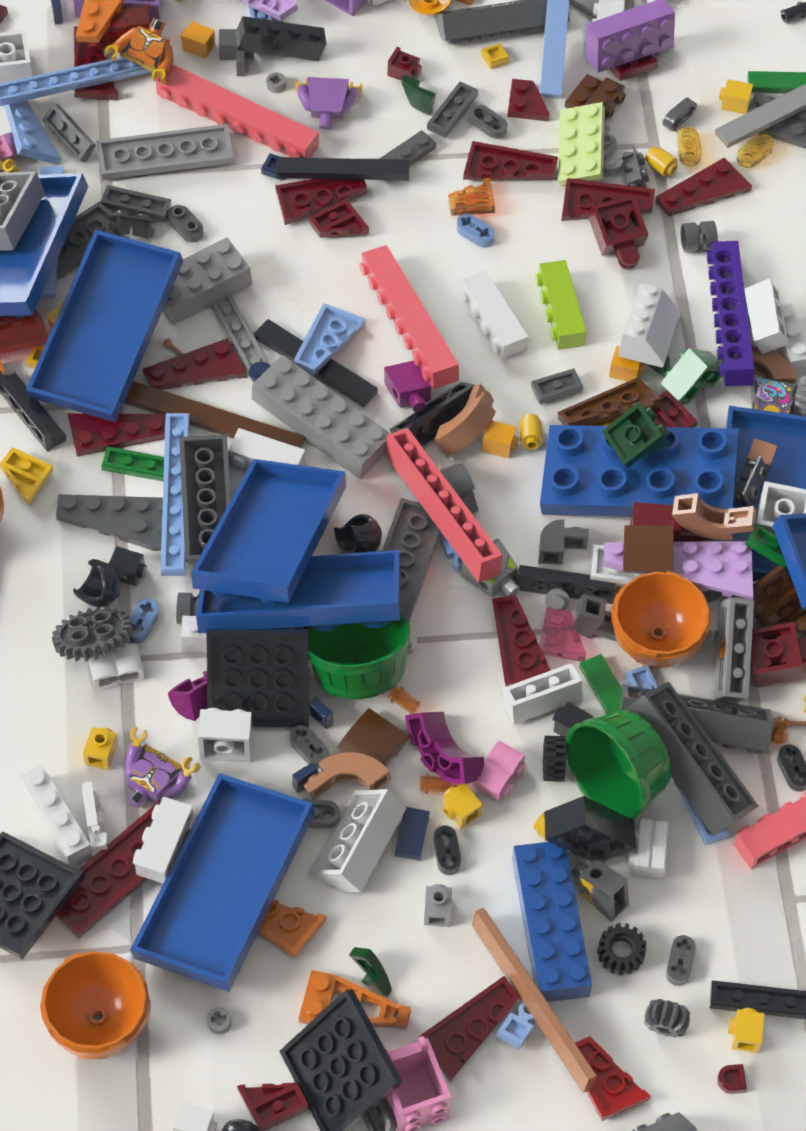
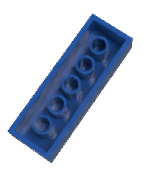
(551, 921)

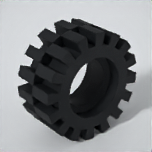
(554, 758)
(622, 963)

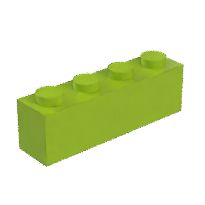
(561, 304)

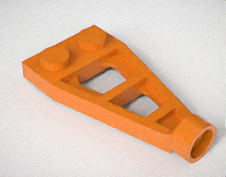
(323, 986)

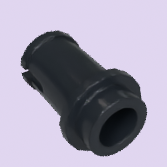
(794, 12)

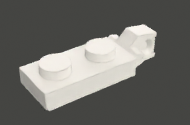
(97, 837)

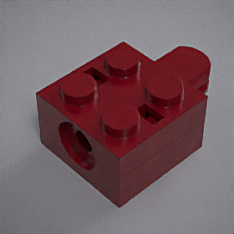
(619, 229)
(661, 515)
(777, 654)

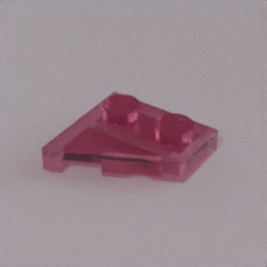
(560, 636)

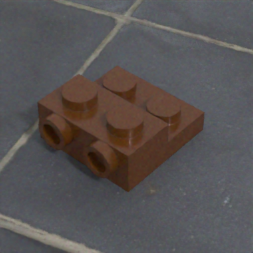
(594, 91)

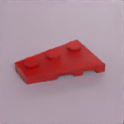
(613, 1088)

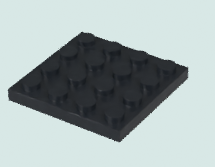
(260, 674)
(31, 893)
(341, 1065)

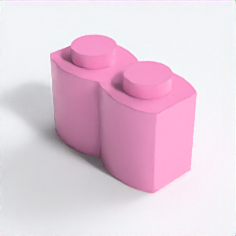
(499, 771)

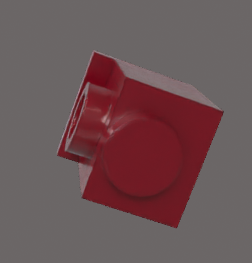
(403, 64)

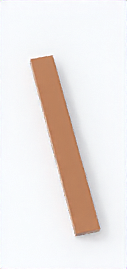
(534, 1000)

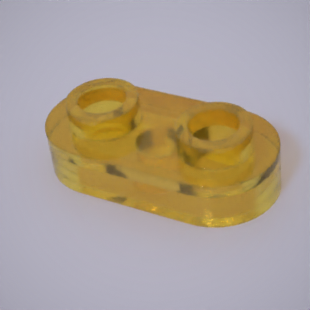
(689, 150)
(752, 153)

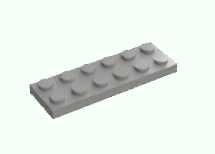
(165, 151)

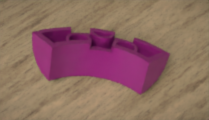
(190, 697)
(440, 751)

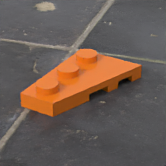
(96, 19)
(290, 927)

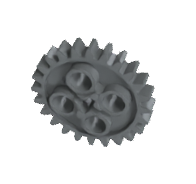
(75, 639)

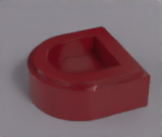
(732, 1079)

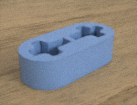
(474, 230)
(146, 623)

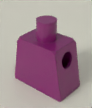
(407, 385)

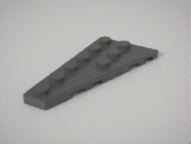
(127, 517)

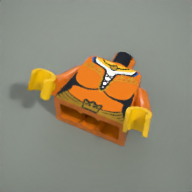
(145, 49)

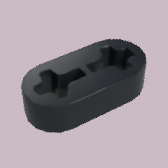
(788, 770)
(452, 849)

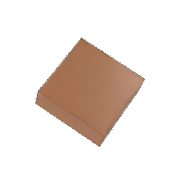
(763, 449)

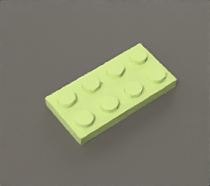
(581, 143)

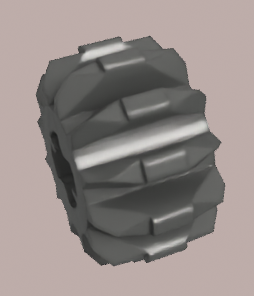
(667, 1018)

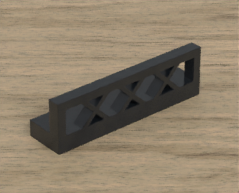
(441, 410)
(31, 412)
(575, 584)

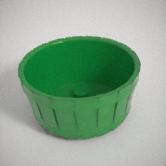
(359, 659)
(618, 761)

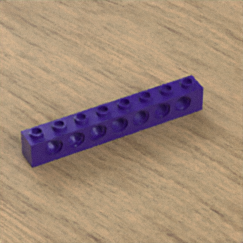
(731, 315)

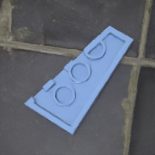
(29, 133)
(326, 337)

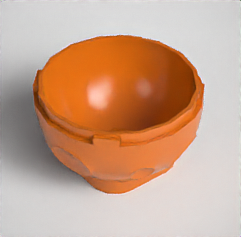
(664, 606)
(90, 987)

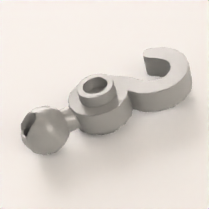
(609, 149)

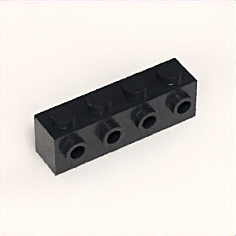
(280, 38)

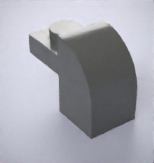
(229, 51)
(462, 484)
(556, 538)
(593, 619)

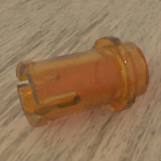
(403, 699)
(780, 730)
(433, 784)

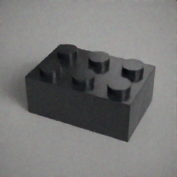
(590, 830)

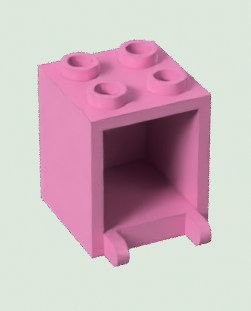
(424, 1092)

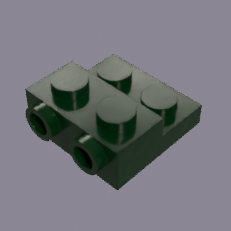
(636, 434)

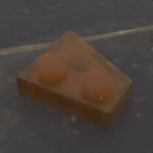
(472, 200)

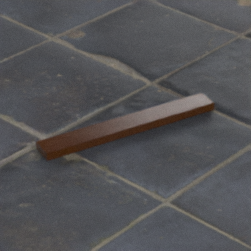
(204, 415)

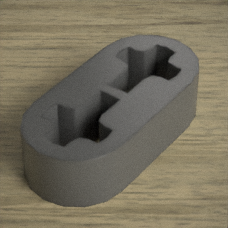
(679, 114)
(313, 743)
(685, 961)

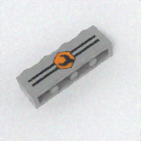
(734, 650)

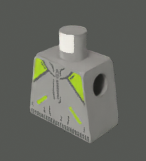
(503, 582)

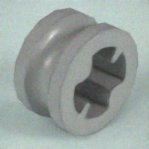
(276, 88)
(224, 1015)

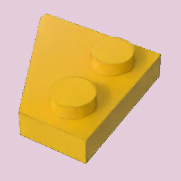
(25, 473)

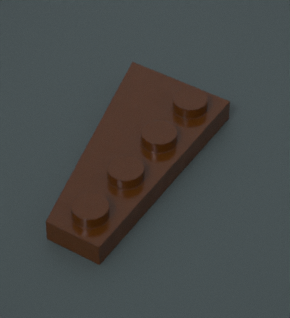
(610, 404)

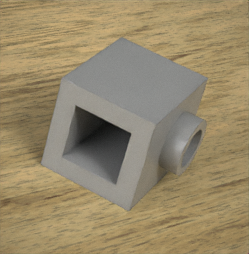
(438, 905)

